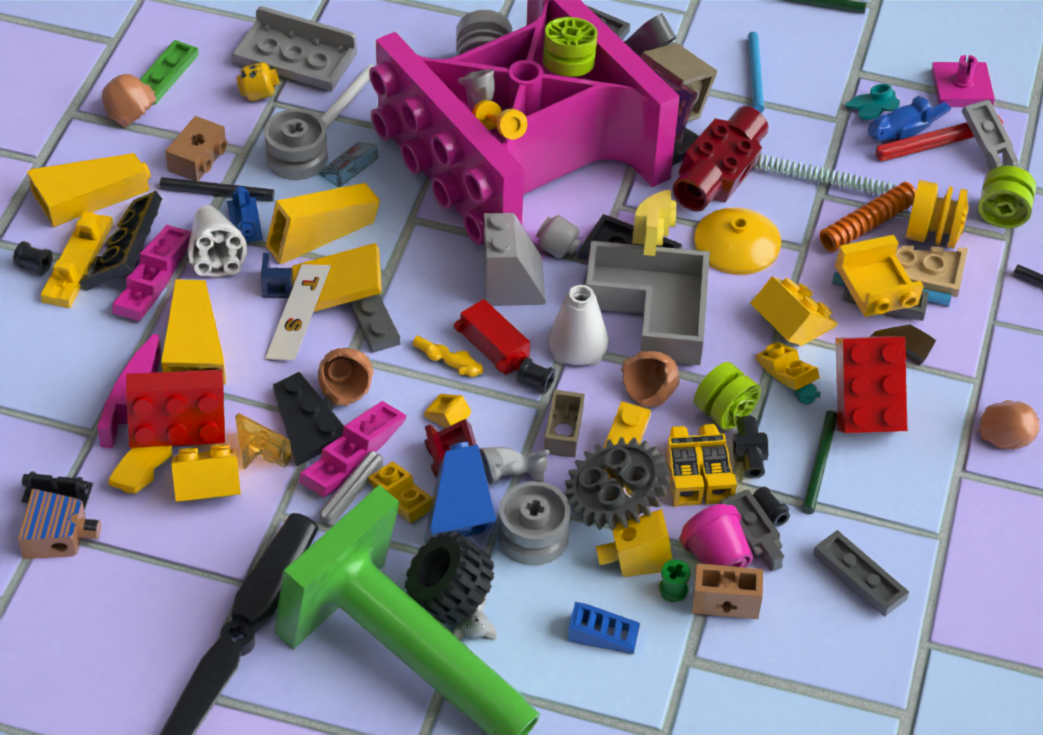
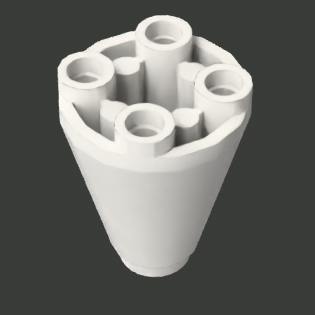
(215, 244)
(579, 329)

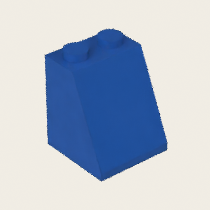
(461, 495)

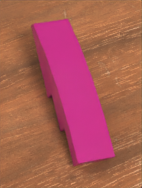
(153, 273)
(115, 410)
(343, 455)

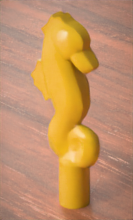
(460, 360)

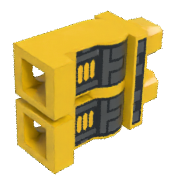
(699, 465)

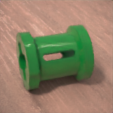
(675, 578)

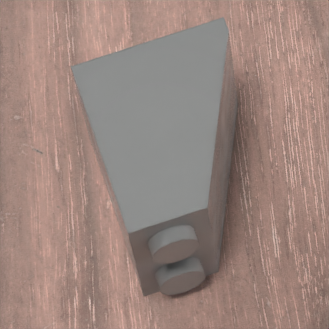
(511, 263)

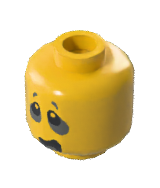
(257, 81)

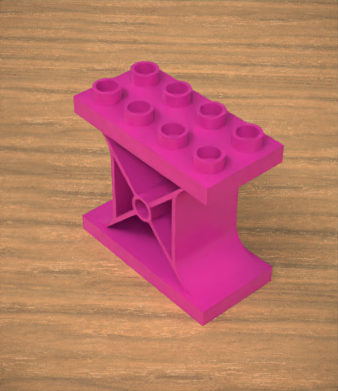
(609, 113)

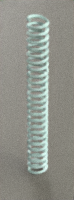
(823, 178)

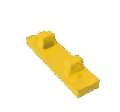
(76, 259)

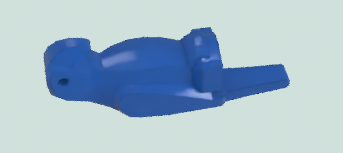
(906, 120)

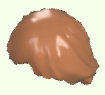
(127, 99)
(345, 375)
(650, 378)
(1009, 425)

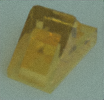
(258, 439)

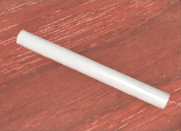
(347, 97)

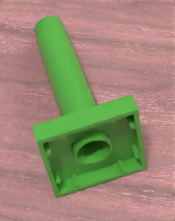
(346, 574)

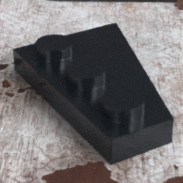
(614, 231)
(306, 418)

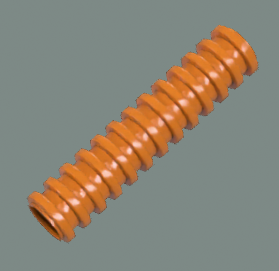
(868, 217)

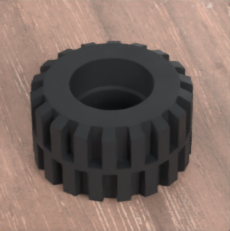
(450, 577)

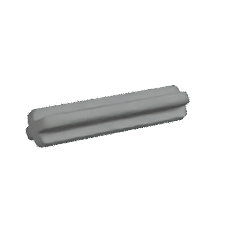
(350, 488)

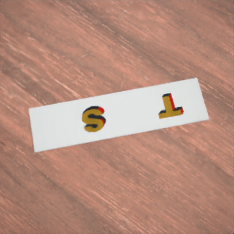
(298, 312)

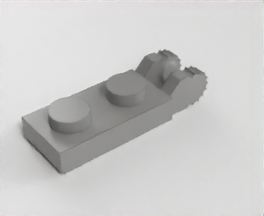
(990, 134)

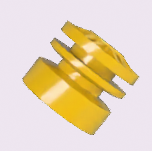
(937, 214)

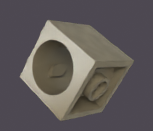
(685, 68)

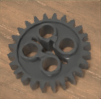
(603, 499)

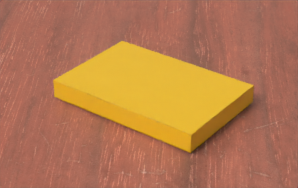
(351, 277)

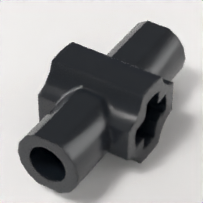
(750, 447)

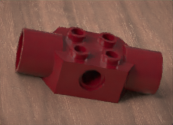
(720, 159)

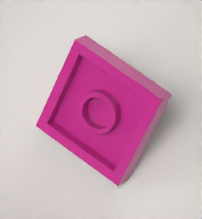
(962, 82)

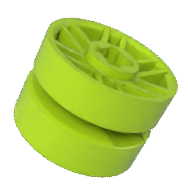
(570, 46)
(1007, 197)
(727, 395)

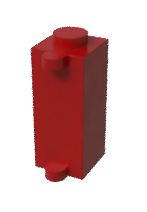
(493, 336)

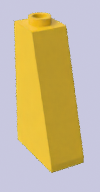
(87, 185)
(319, 218)
(191, 331)

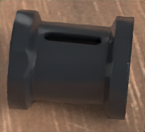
(33, 258)
(536, 375)

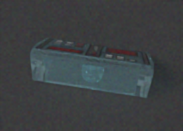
(350, 163)

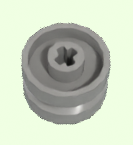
(296, 144)
(534, 523)

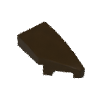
(917, 342)

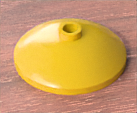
(738, 240)

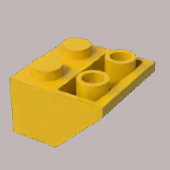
(793, 310)
(205, 473)

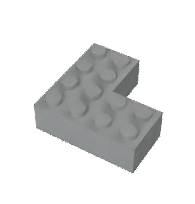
(662, 287)

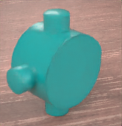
(807, 394)

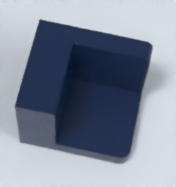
(275, 281)

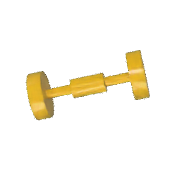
(509, 123)

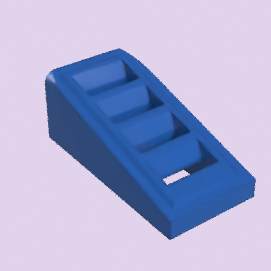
(596, 616)

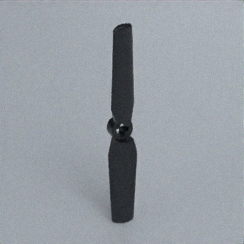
(252, 608)

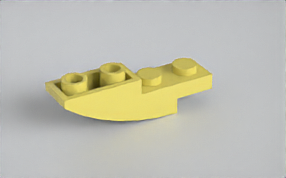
(653, 221)

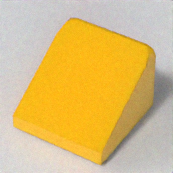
(447, 410)

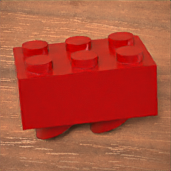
(871, 384)
(175, 408)

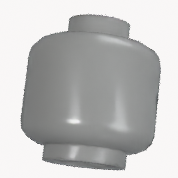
(558, 236)

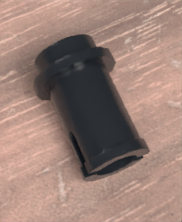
(776, 512)

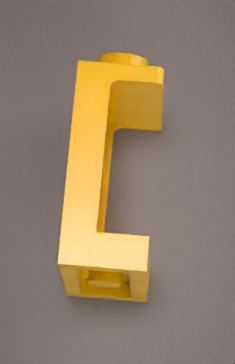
(877, 276)

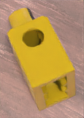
(639, 547)

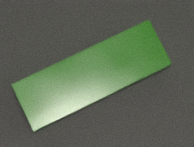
(169, 67)

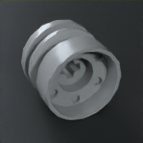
(480, 28)

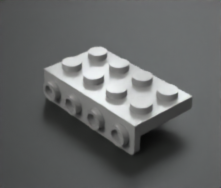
(298, 48)

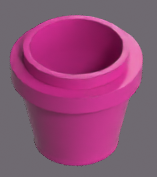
(717, 537)

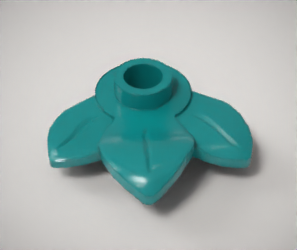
(872, 105)

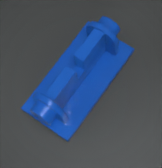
(244, 214)

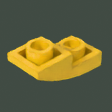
(786, 367)
(138, 467)
(400, 484)

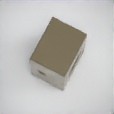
(565, 409)

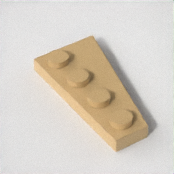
(934, 268)

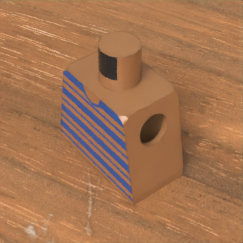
(54, 526)

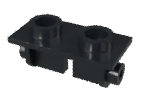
(63, 486)

